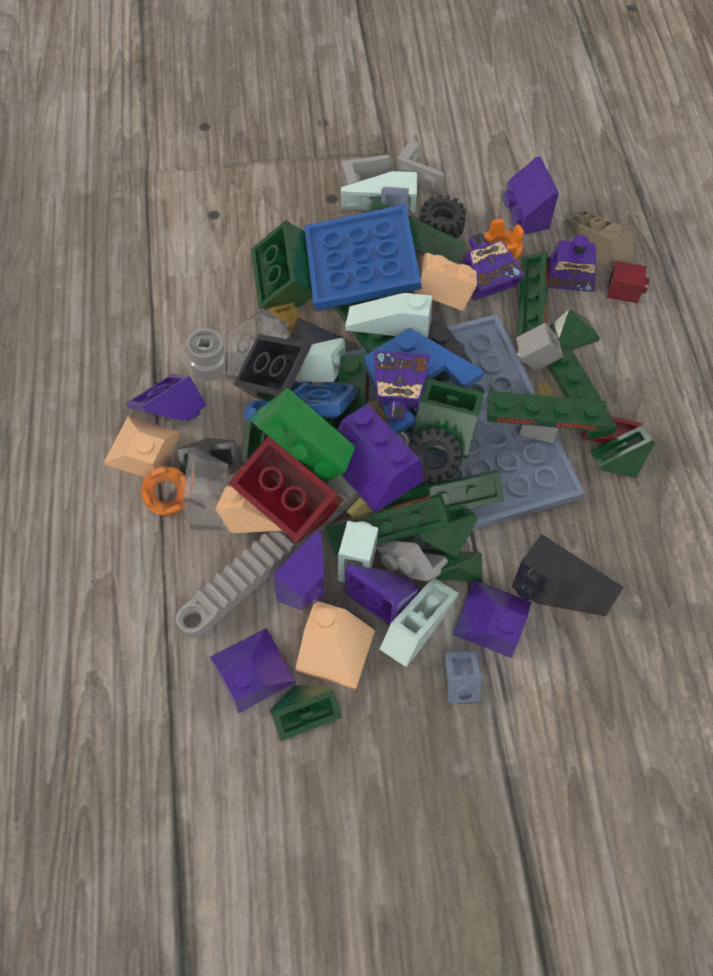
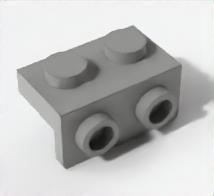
(410, 561)

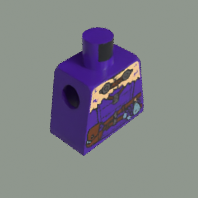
(573, 265)
(494, 267)
(400, 381)

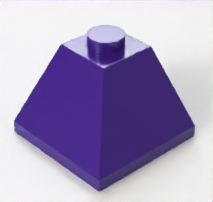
(171, 397)
(302, 575)
(379, 591)
(492, 618)
(252, 670)

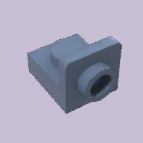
(395, 196)
(462, 677)

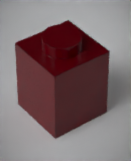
(627, 282)

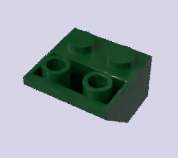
(449, 409)

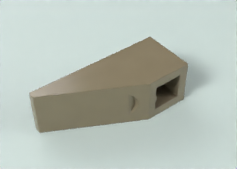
(611, 239)

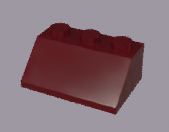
(285, 491)

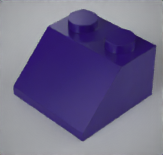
(531, 197)

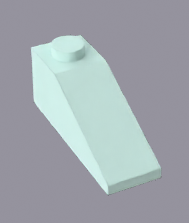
(362, 194)
(392, 315)
(418, 621)

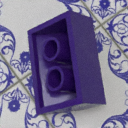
(381, 462)

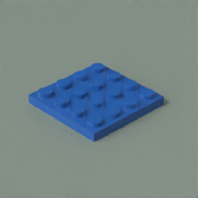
(361, 257)

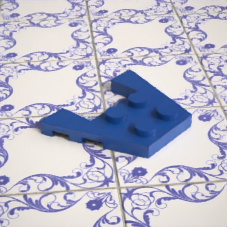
(441, 360)
(326, 399)

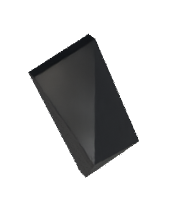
(310, 333)
(218, 448)

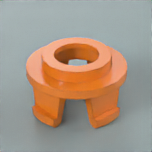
(512, 239)
(149, 485)

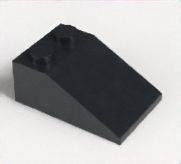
(271, 366)
(564, 581)

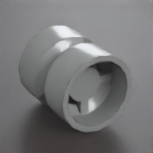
(206, 354)

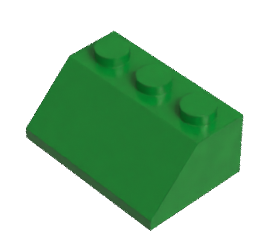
(305, 435)

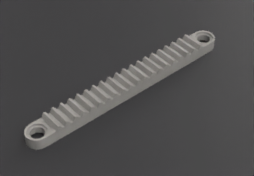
(253, 568)

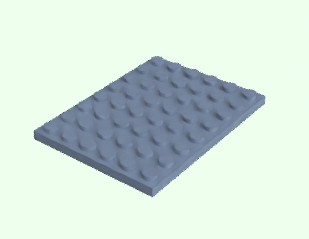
(531, 470)

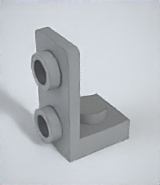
(365, 168)
(426, 177)

